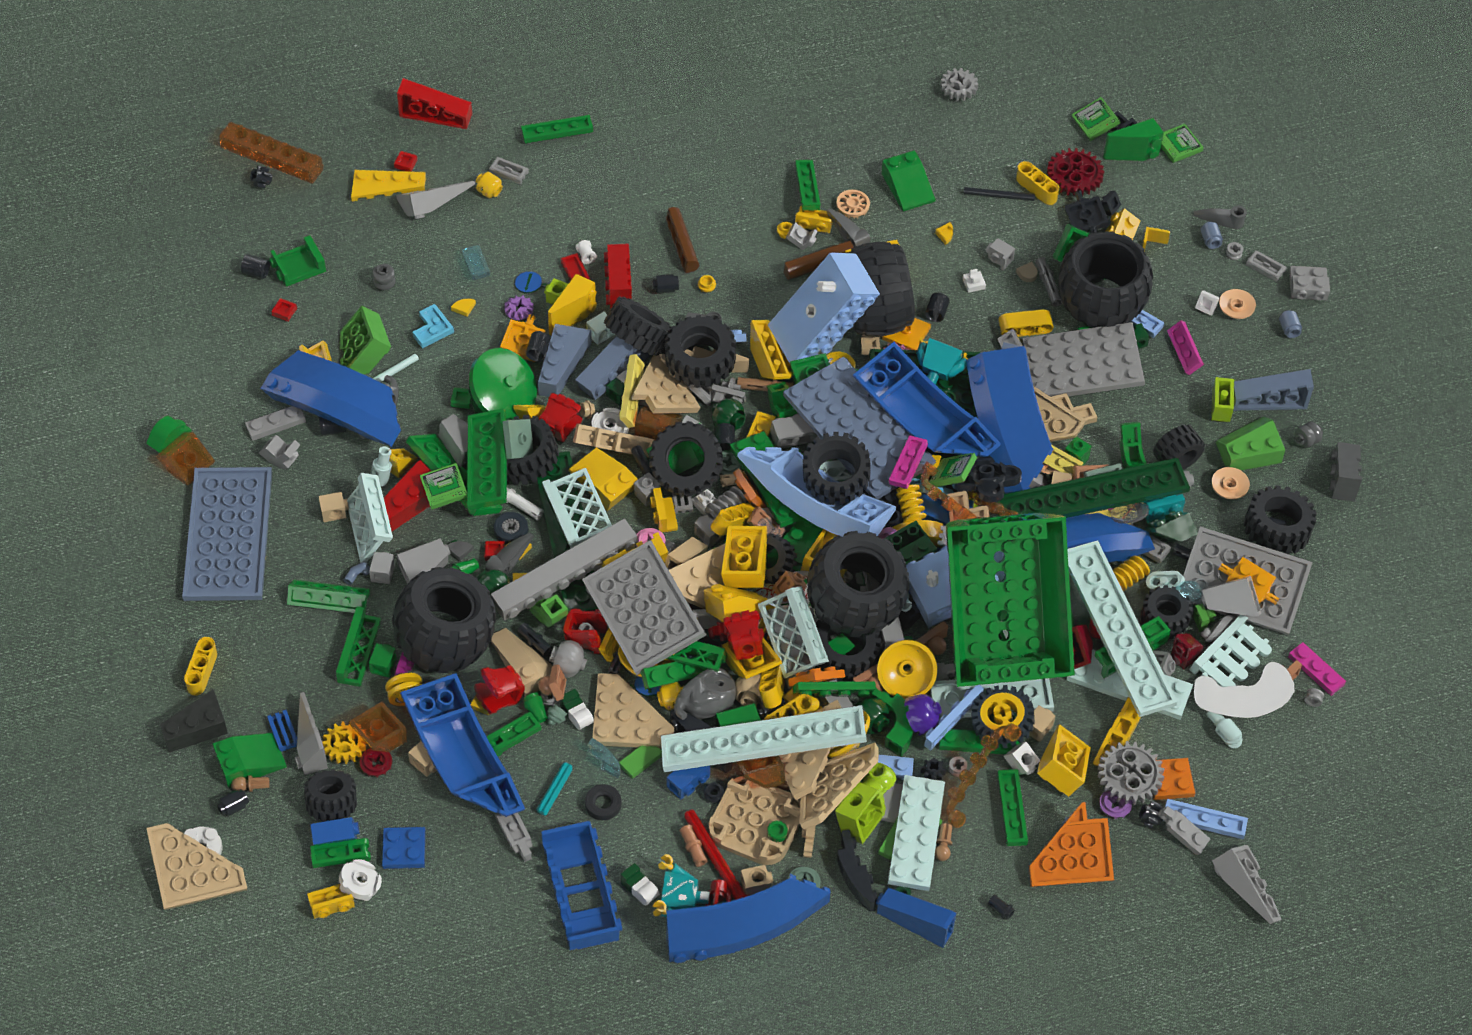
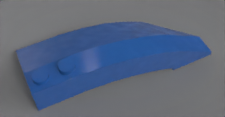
(335, 395)
(922, 406)
(1010, 410)
(1116, 539)
(460, 746)
(742, 922)

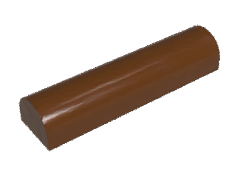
(682, 240)
(808, 263)

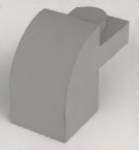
(280, 453)

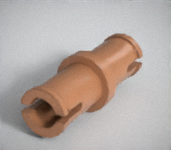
(693, 845)

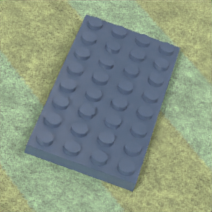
(839, 403)
(224, 529)

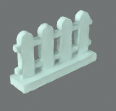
(1239, 650)

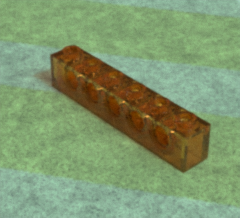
(271, 152)

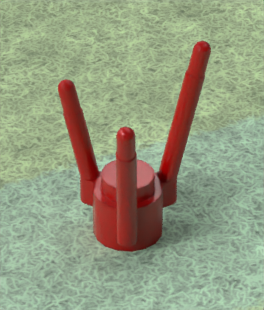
(718, 892)

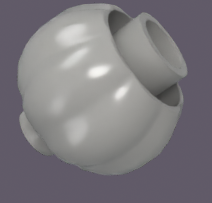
(569, 657)

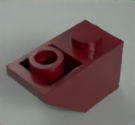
(1185, 650)

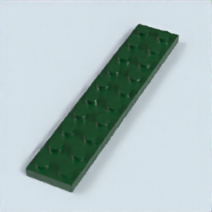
(1102, 490)
(576, 594)

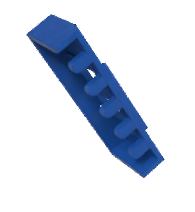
(570, 848)

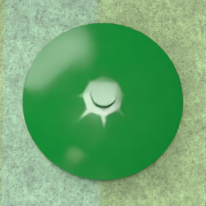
(501, 381)

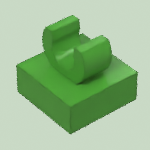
(1203, 617)

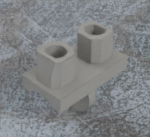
(732, 391)

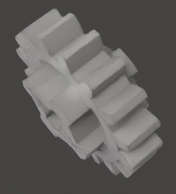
(959, 84)

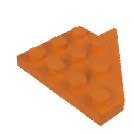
(1075, 853)

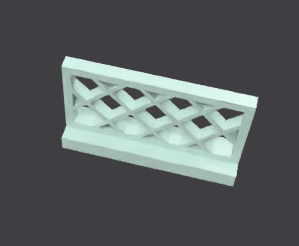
(560, 509)
(376, 518)
(804, 627)

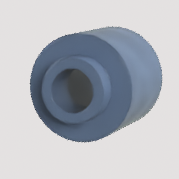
(1211, 235)
(1290, 324)

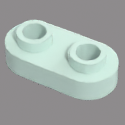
(1165, 578)

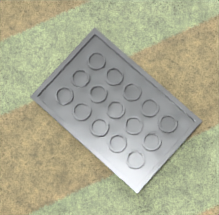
(1085, 360)
(1291, 575)
(643, 607)

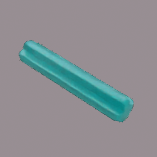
(554, 789)

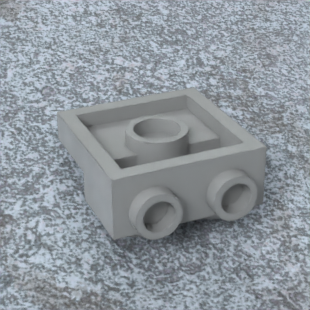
(1309, 283)

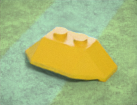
(767, 352)

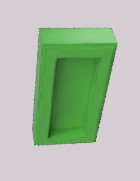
(640, 760)

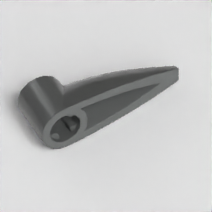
(1229, 218)
(848, 229)
(509, 555)

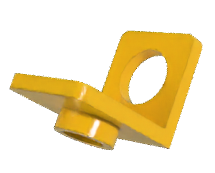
(1156, 235)

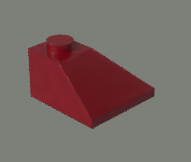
(1081, 646)

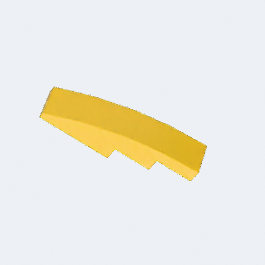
(1120, 731)

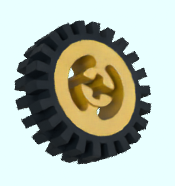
(1000, 703)

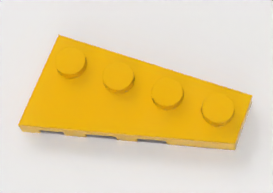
(372, 183)

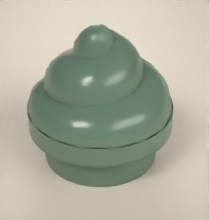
(556, 715)

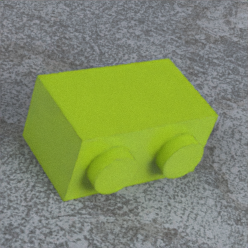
(1222, 399)

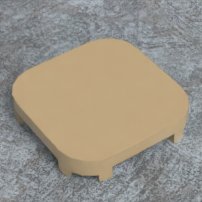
(744, 816)

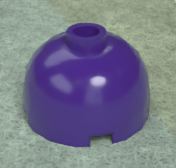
(922, 713)

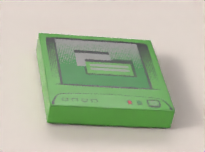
(1095, 119)
(1180, 143)
(953, 469)
(444, 486)

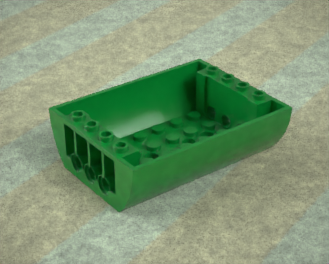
(1031, 593)

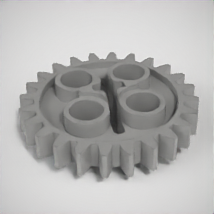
(1141, 761)

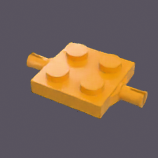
(518, 336)
(1261, 579)

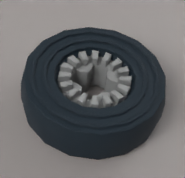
(511, 520)

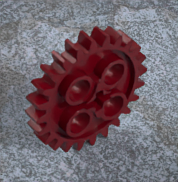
(1076, 171)

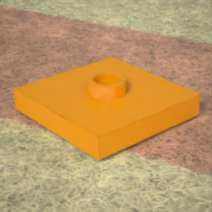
(910, 335)

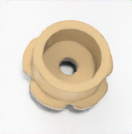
(587, 409)

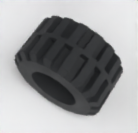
(1180, 443)
(785, 558)
(1167, 599)
(330, 795)

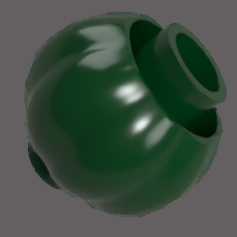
(730, 412)
(493, 580)
(878, 713)

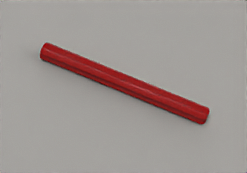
(714, 855)

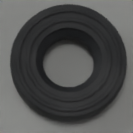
(599, 813)

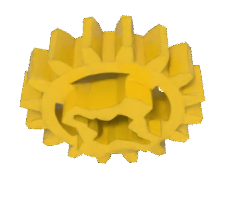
(344, 743)

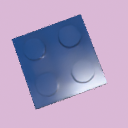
(404, 847)

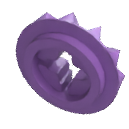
(523, 312)
(1119, 811)

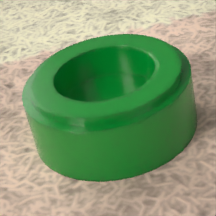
(777, 831)

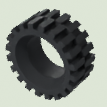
(637, 326)
(836, 448)
(539, 461)
(1274, 535)
(853, 664)

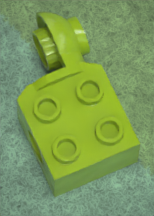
(865, 803)

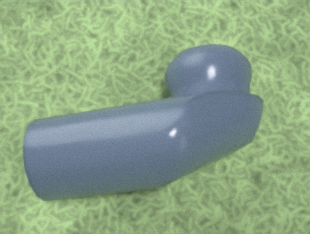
(355, 571)

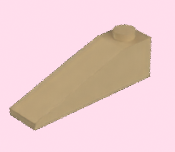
(523, 659)

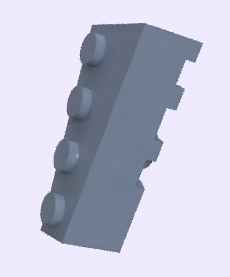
(563, 354)
(607, 367)
(1274, 392)

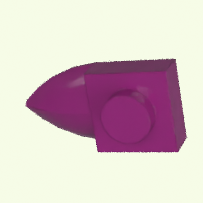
(404, 665)

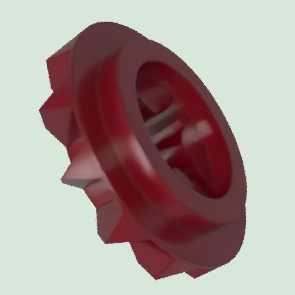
(367, 764)

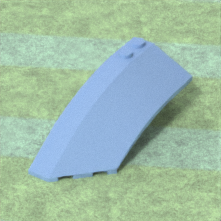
(783, 477)

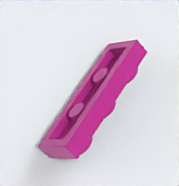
(1185, 347)
(908, 462)
(1317, 669)

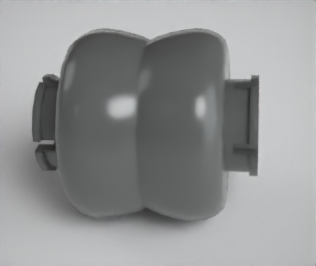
(383, 277)
(1308, 434)

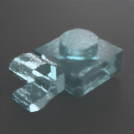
(1191, 589)

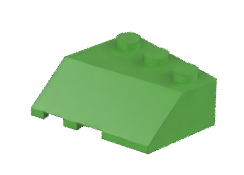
(363, 341)
(1252, 446)

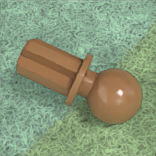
(251, 783)
(942, 851)

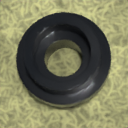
(713, 787)

